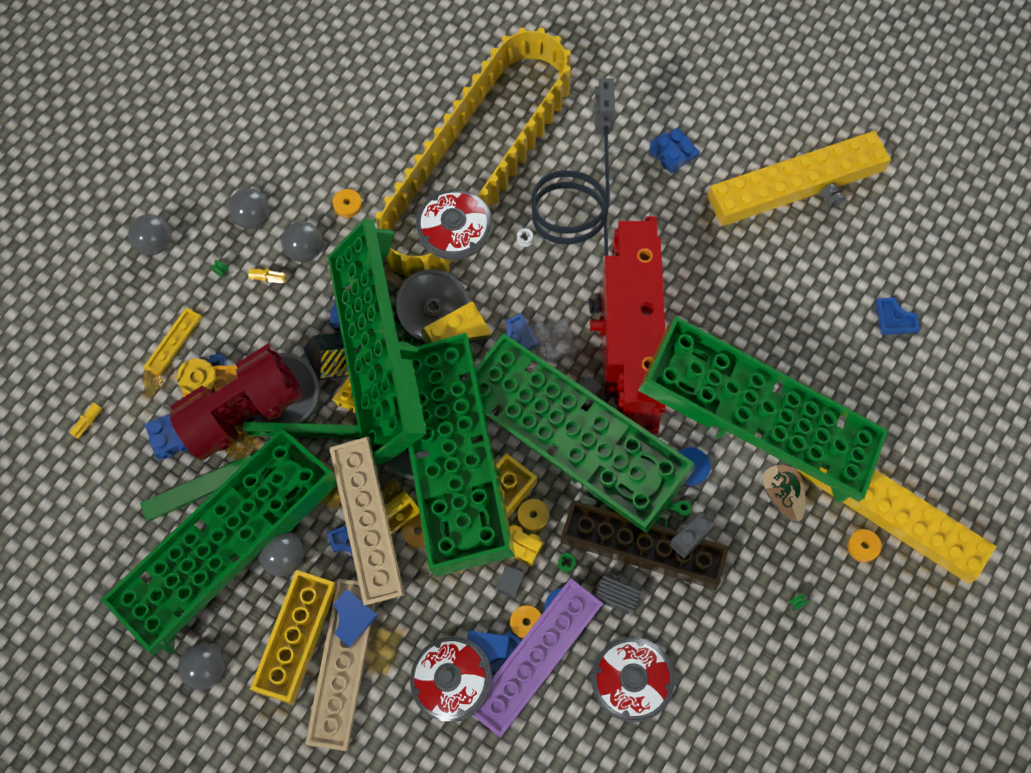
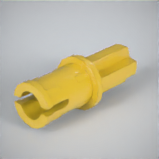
(266, 275)
(85, 420)

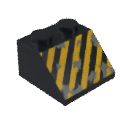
(327, 356)

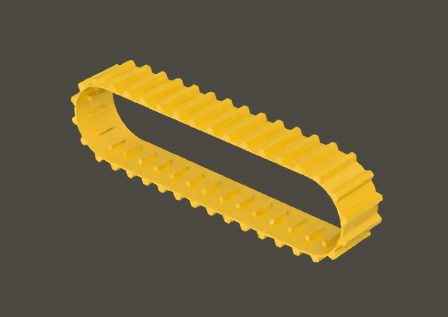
(513, 49)

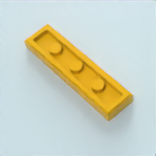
(173, 342)

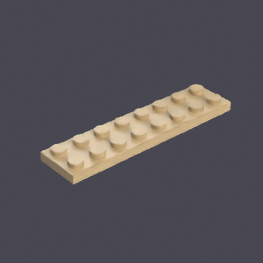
(366, 521)
(338, 682)

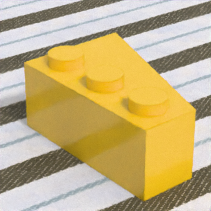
(463, 320)

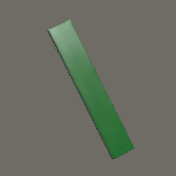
(302, 430)
(189, 492)

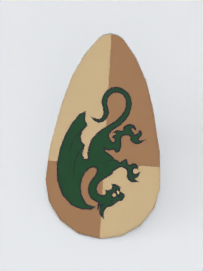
(785, 491)

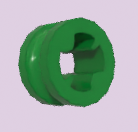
(219, 268)
(565, 568)
(799, 601)

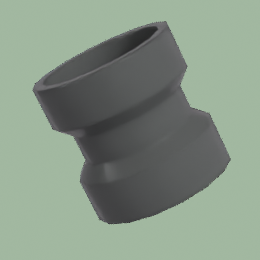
(832, 195)

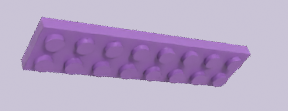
(537, 656)

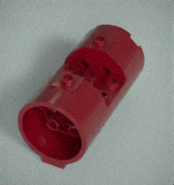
(208, 420)

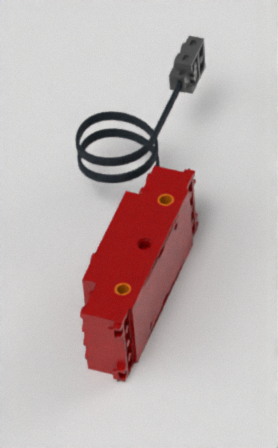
(631, 281)

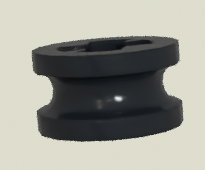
(593, 305)

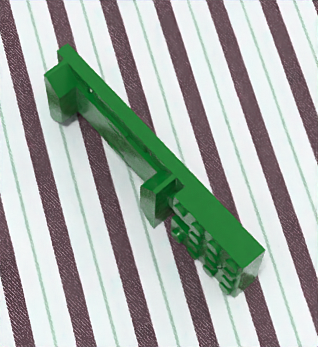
(382, 371)
(736, 393)
(595, 447)
(458, 481)
(242, 517)

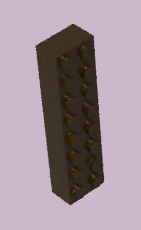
(621, 540)

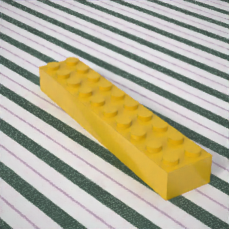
(798, 178)
(920, 526)

